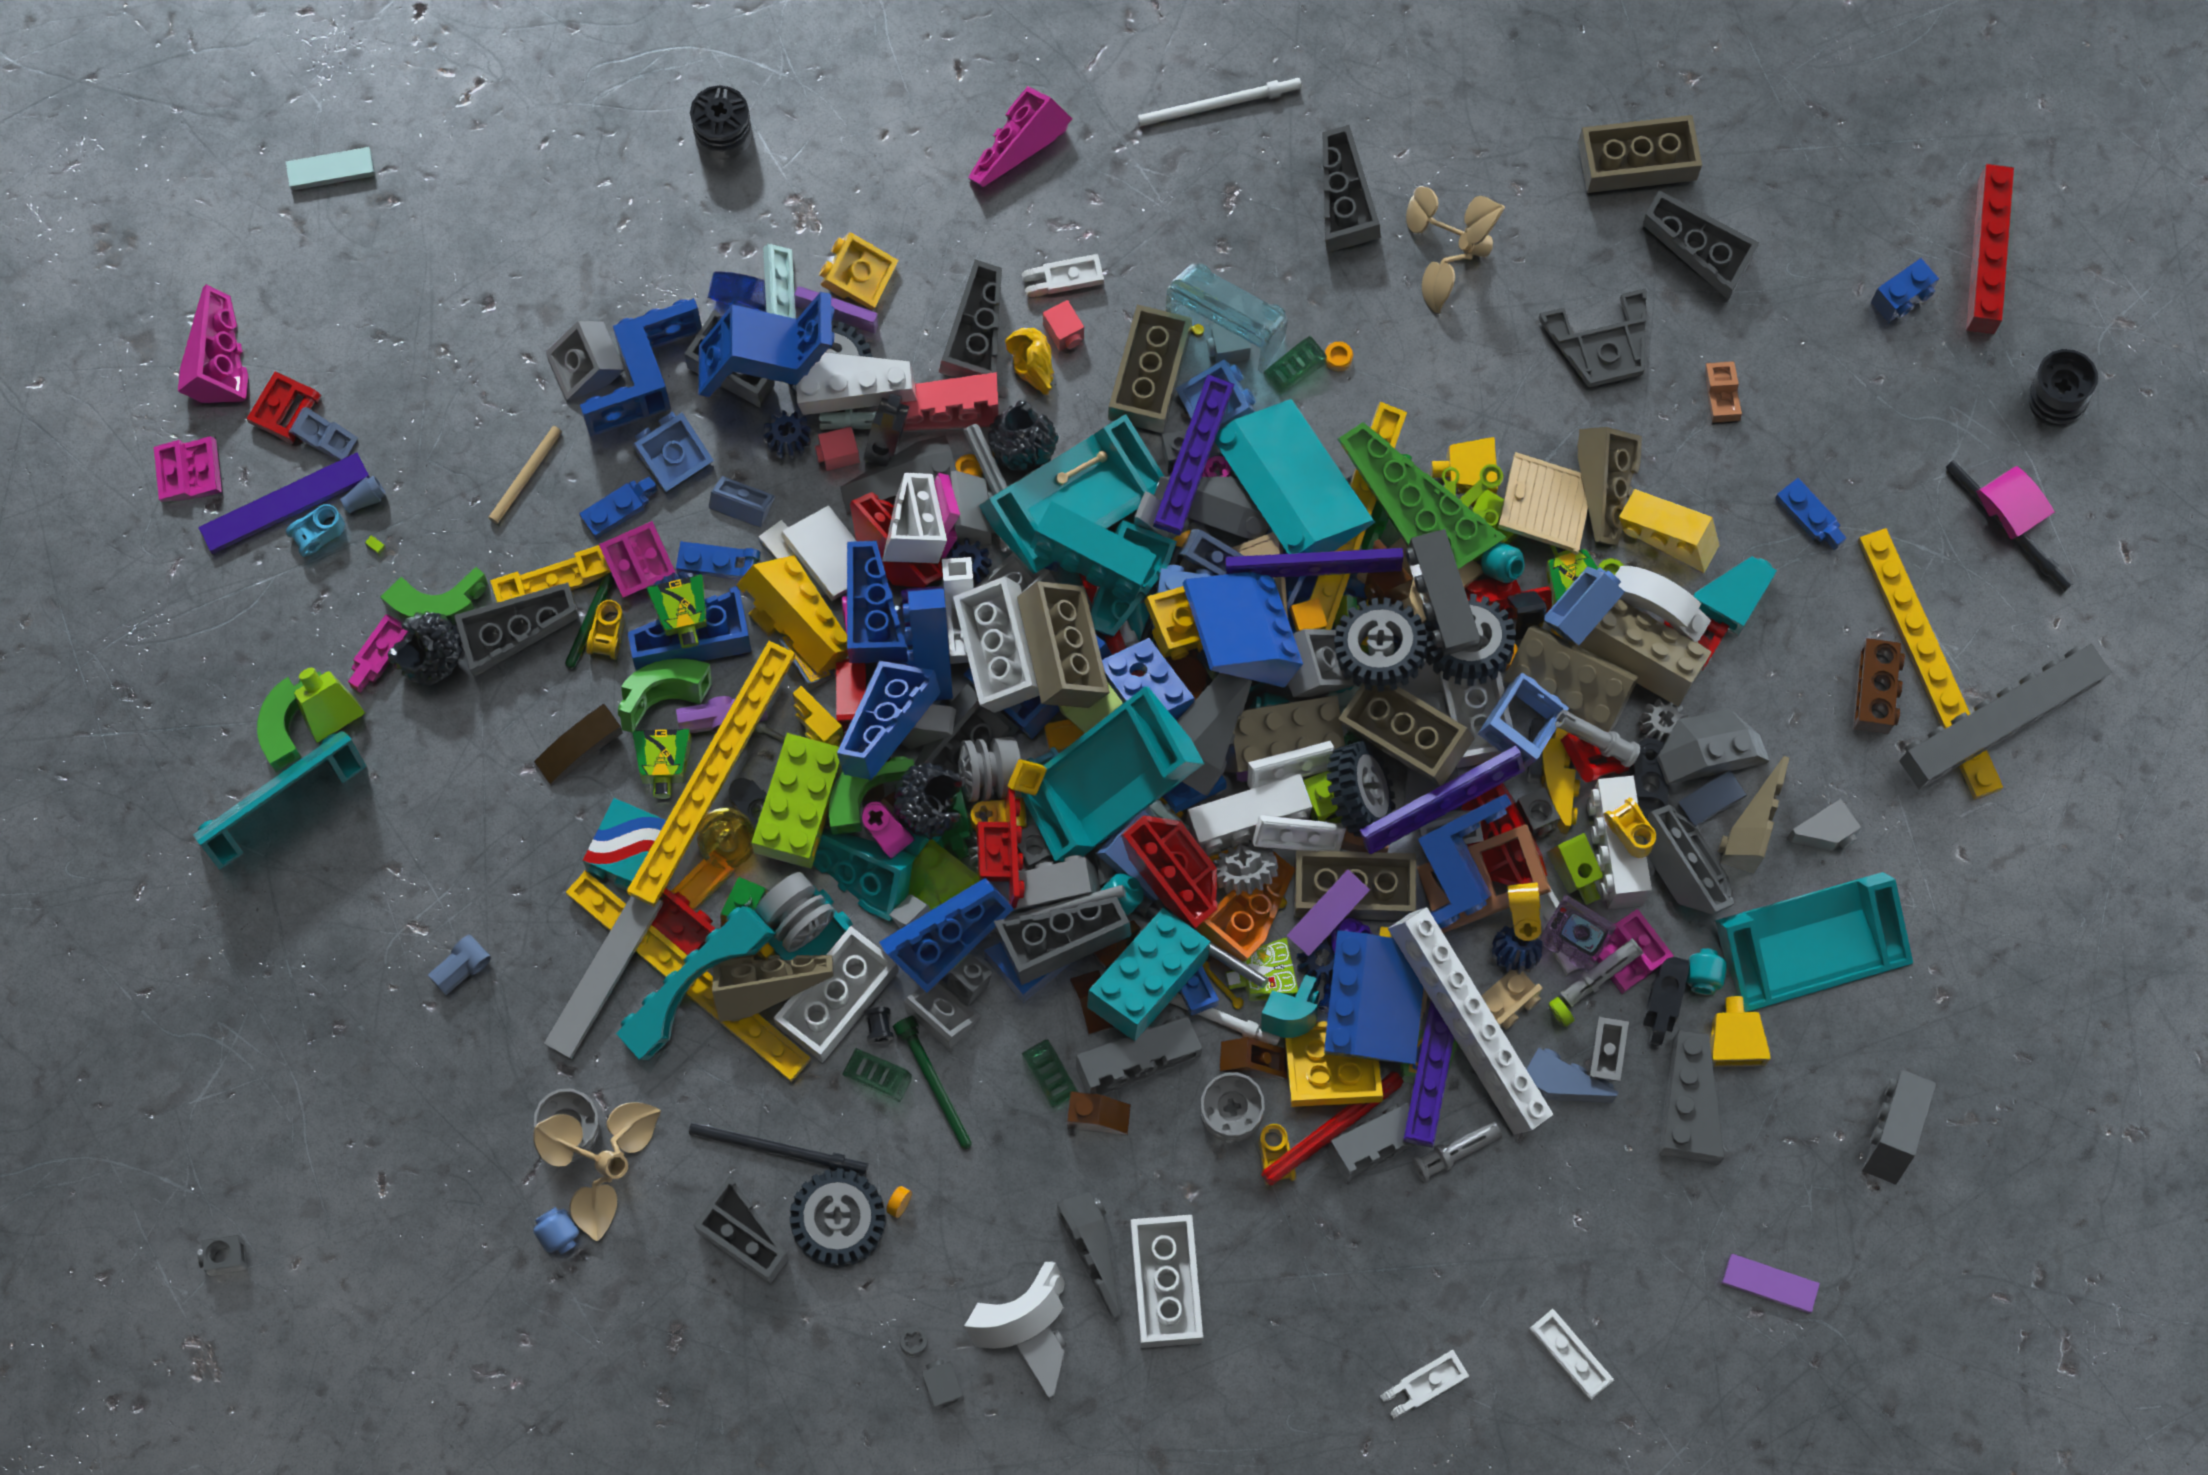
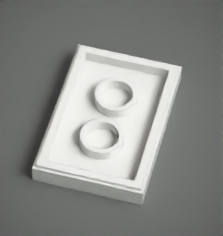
(822, 549)

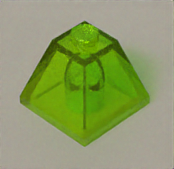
(938, 875)

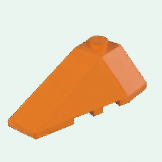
(1245, 919)

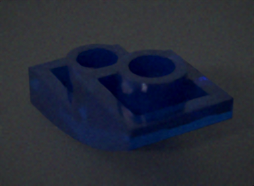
(736, 287)

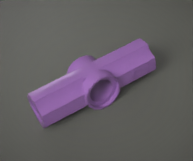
(707, 716)

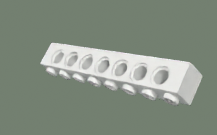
(1470, 1021)

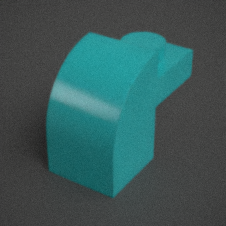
(1291, 1015)

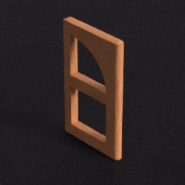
(1438, 898)

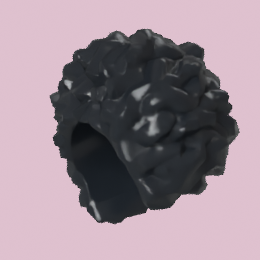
(1022, 439)
(428, 649)
(923, 800)

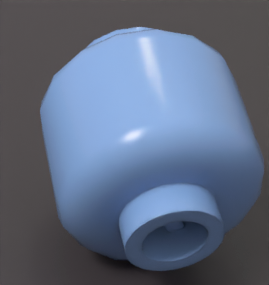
(556, 1231)

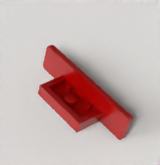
(1500, 591)
(999, 851)
(682, 923)

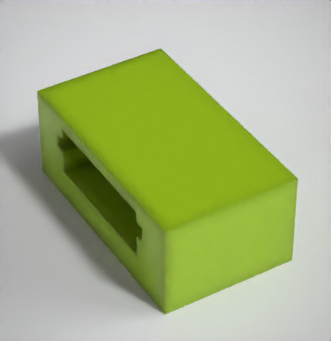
(375, 545)

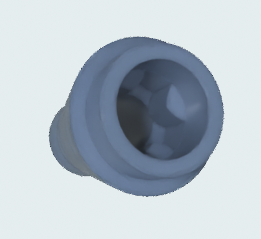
(363, 494)

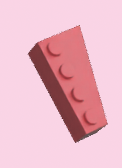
(950, 401)

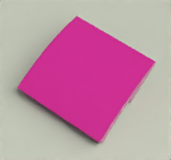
(187, 469)
(2015, 501)
(948, 508)
(637, 559)
(1654, 950)

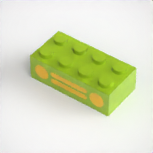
(797, 801)

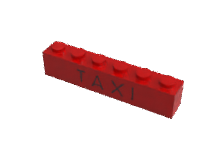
(1990, 249)

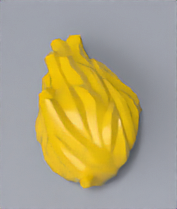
(1031, 357)

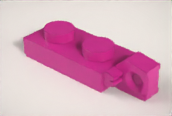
(373, 656)

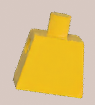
(1468, 460)
(1738, 1037)

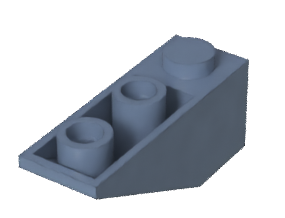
(1567, 1082)

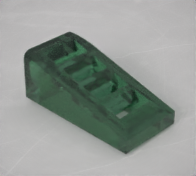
(1299, 350)
(1036, 1050)
(899, 1086)

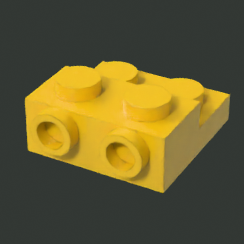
(857, 270)
(1173, 623)
(817, 721)

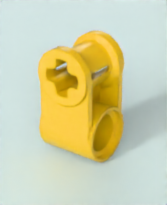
(604, 635)
(996, 813)
(1628, 823)
(1525, 910)
(1269, 1153)

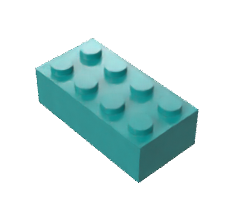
(1092, 551)
(1148, 974)

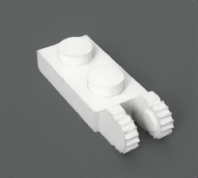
(1064, 275)
(1427, 1382)

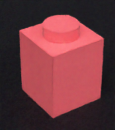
(1063, 326)
(837, 448)

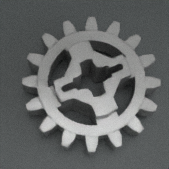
(1245, 868)

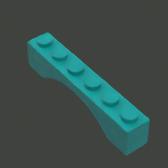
(652, 1025)

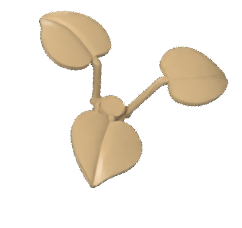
(1479, 218)
(558, 1140)

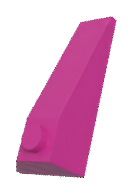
(1031, 125)
(211, 359)

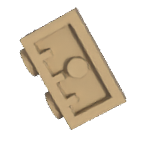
(1510, 996)

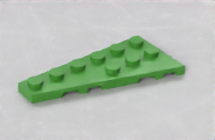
(1414, 498)

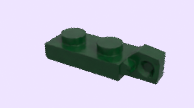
(961, 830)

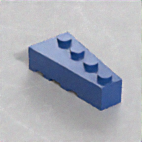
(885, 716)
(946, 934)

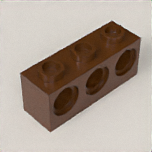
(1871, 698)

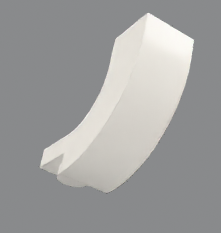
(957, 580)
(1663, 598)
(1021, 1319)

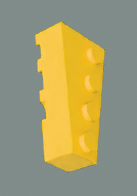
(798, 610)

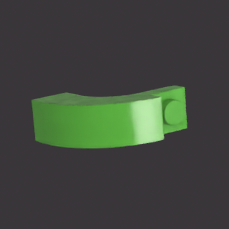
(406, 601)
(660, 681)
(275, 722)
(850, 791)

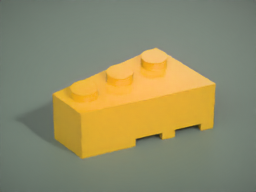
(1671, 529)

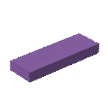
(843, 311)
(1328, 912)
(1770, 1283)

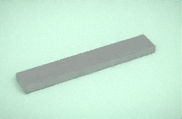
(602, 976)

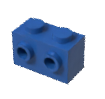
(1905, 290)

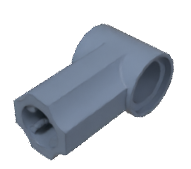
(465, 959)

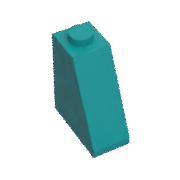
(1736, 593)

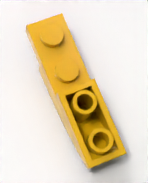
(1560, 781)

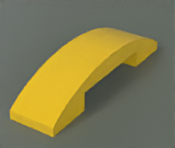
(578, 571)

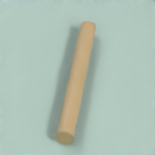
(525, 474)

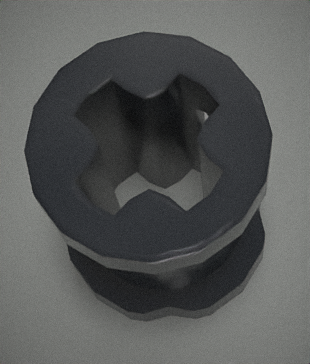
(878, 1025)

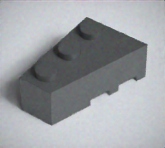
(1899, 1127)

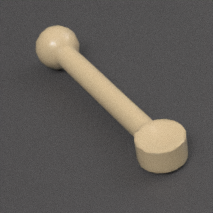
(1062, 477)

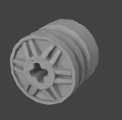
(987, 769)
(797, 914)
(1243, 1093)
(576, 1105)

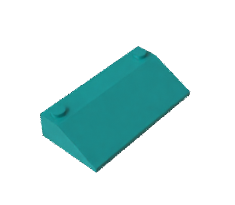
(1293, 479)
(1098, 493)
(336, 750)
(1111, 775)
(1815, 941)

